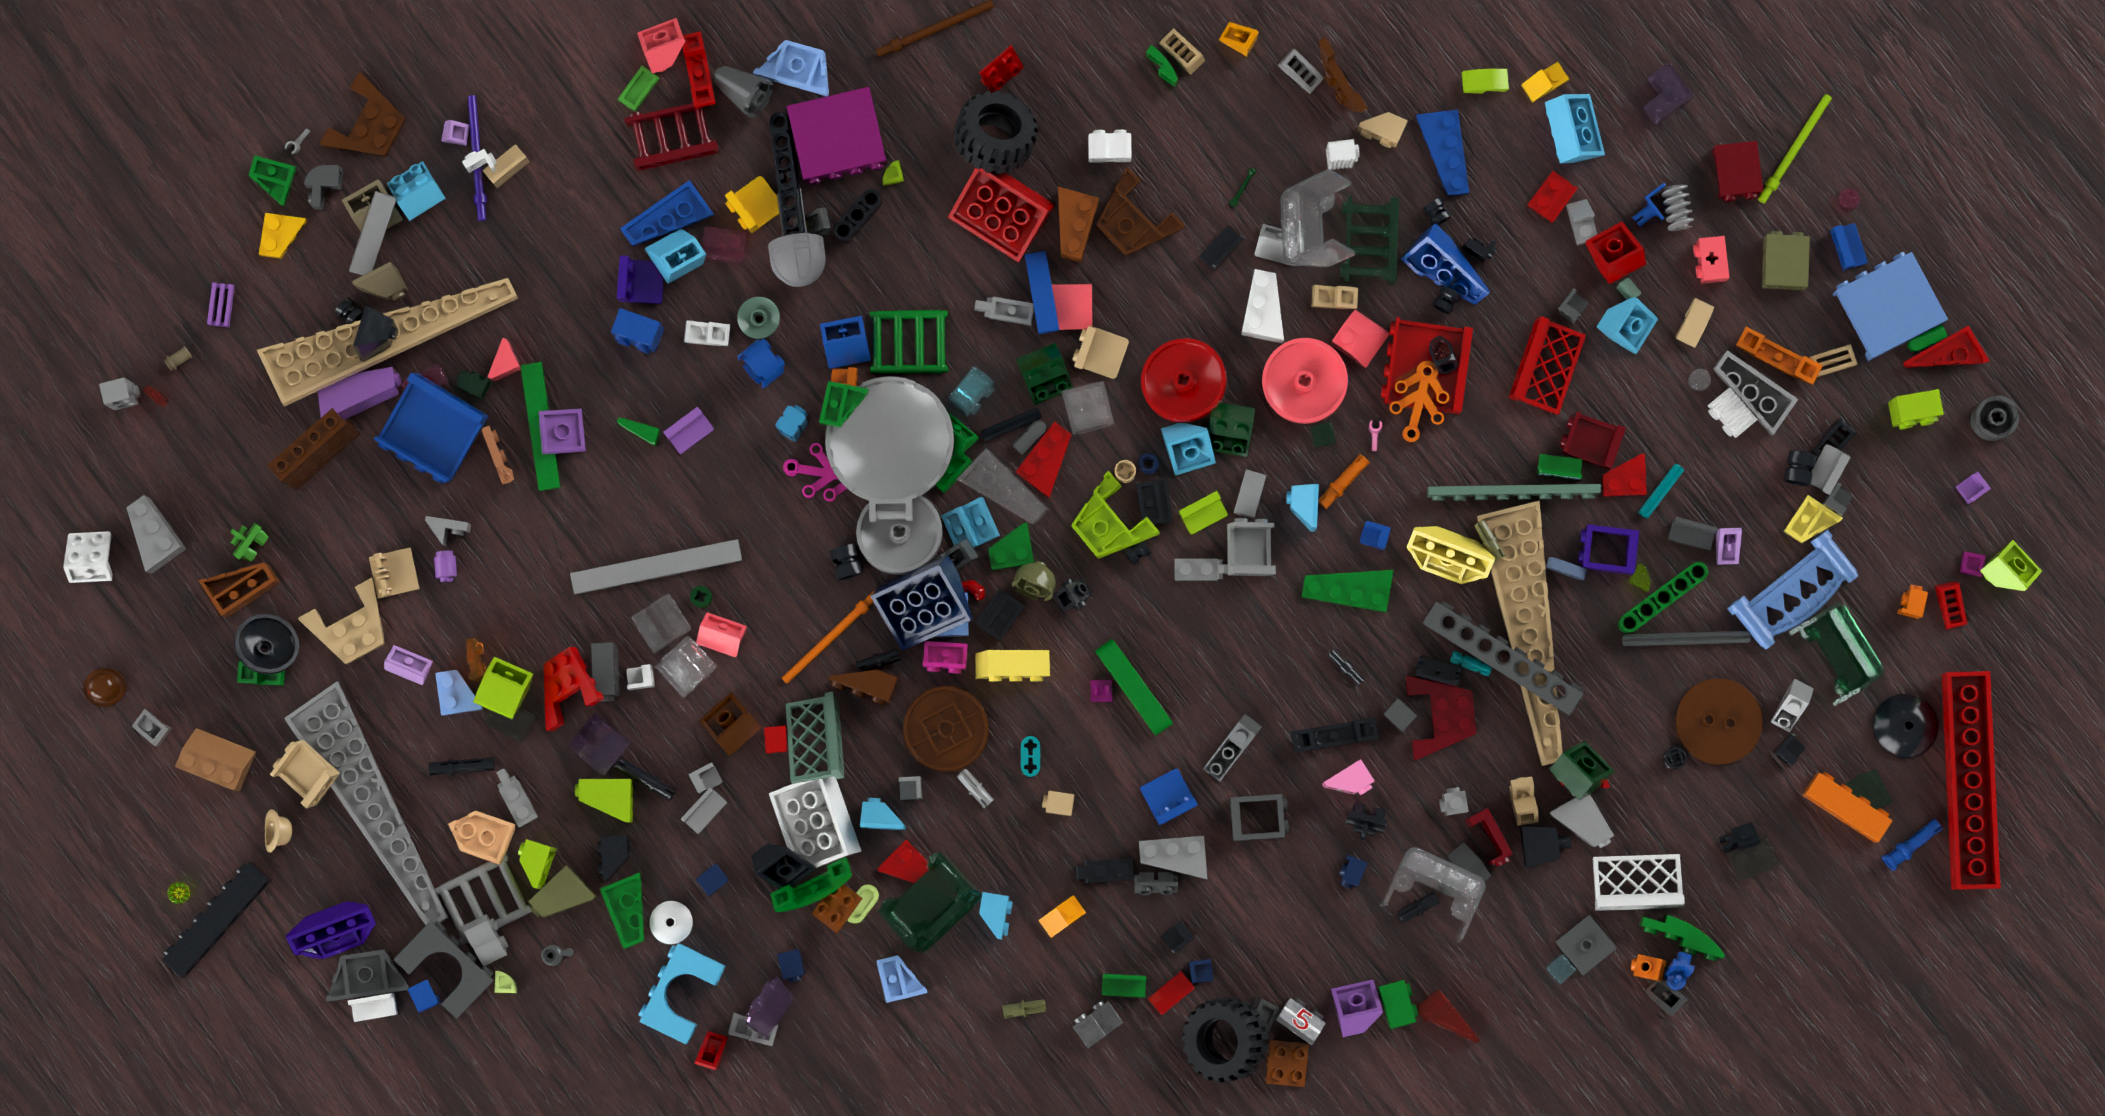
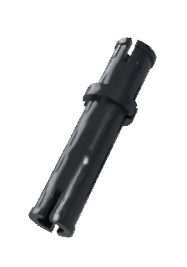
(461, 766)
(644, 778)

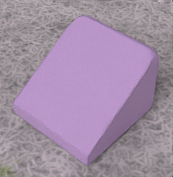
(455, 132)

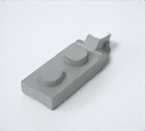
(1006, 310)
(1199, 569)
(516, 799)

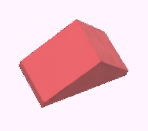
(504, 362)

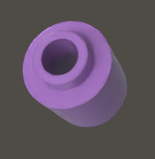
(445, 566)

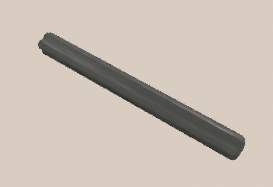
(1686, 638)

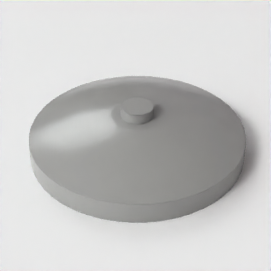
(899, 544)

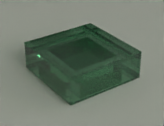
(1323, 434)

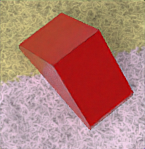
(711, 1050)

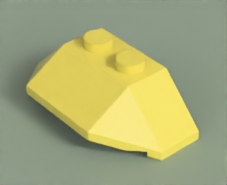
(1449, 554)

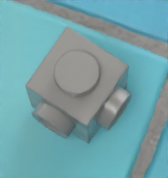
(1454, 802)

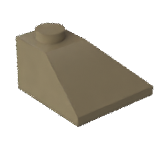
(383, 283)

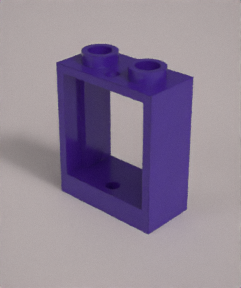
(1630, 555)

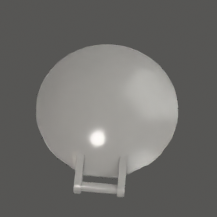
(892, 445)

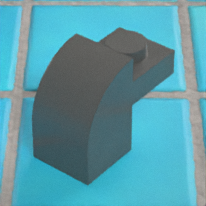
(321, 179)

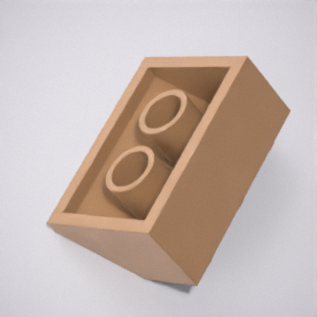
(216, 759)

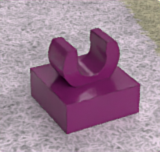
(1101, 690)

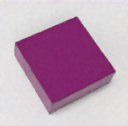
(1972, 564)

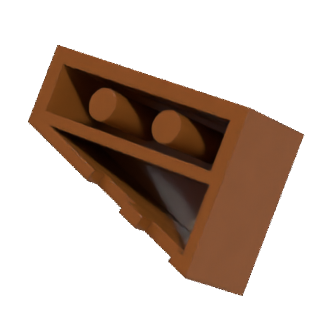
(1076, 220)
(239, 588)

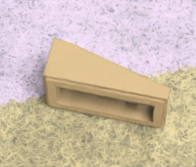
(1191, 60)

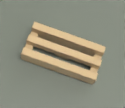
(1851, 355)

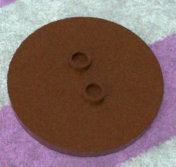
(1718, 721)
(946, 728)

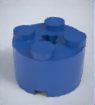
(761, 363)

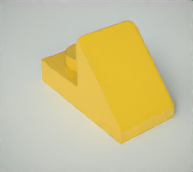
(1545, 82)

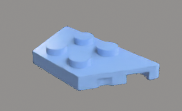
(797, 67)

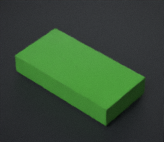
(638, 88)

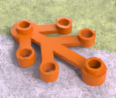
(1419, 397)

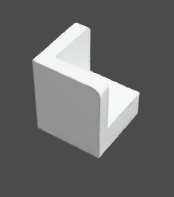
(640, 677)

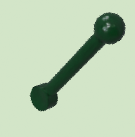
(1234, 201)

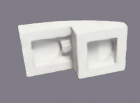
(707, 333)

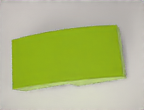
(1485, 80)

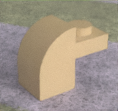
(1523, 801)

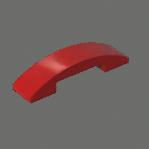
(698, 70)

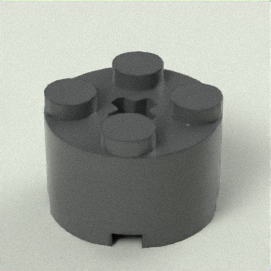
(2006, 418)

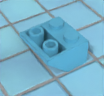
(415, 190)
(676, 255)
(994, 912)

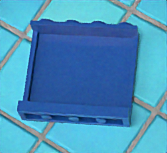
(431, 428)

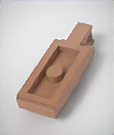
(491, 438)

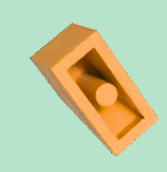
(1062, 916)

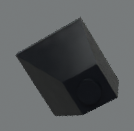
(374, 334)
(780, 865)

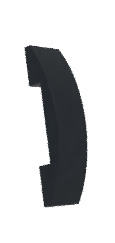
(1334, 735)

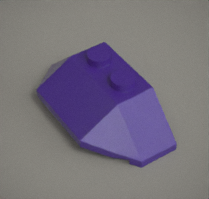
(332, 930)

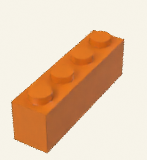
(1847, 807)

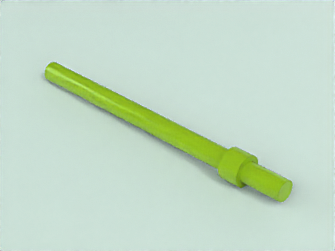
(1773, 182)

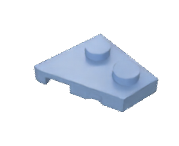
(454, 694)

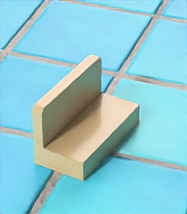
(507, 166)

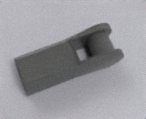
(1029, 436)

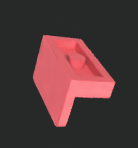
(720, 634)

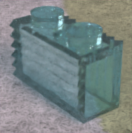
(971, 391)

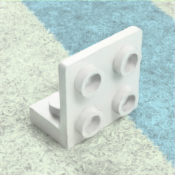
(88, 557)

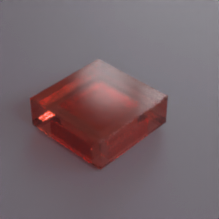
(155, 395)

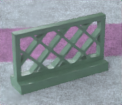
(833, 738)

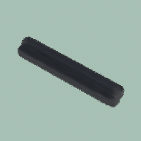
(1011, 424)

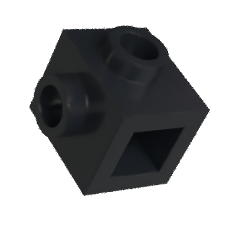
(1072, 595)

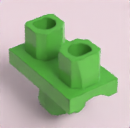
(243, 550)

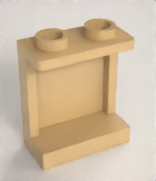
(305, 772)

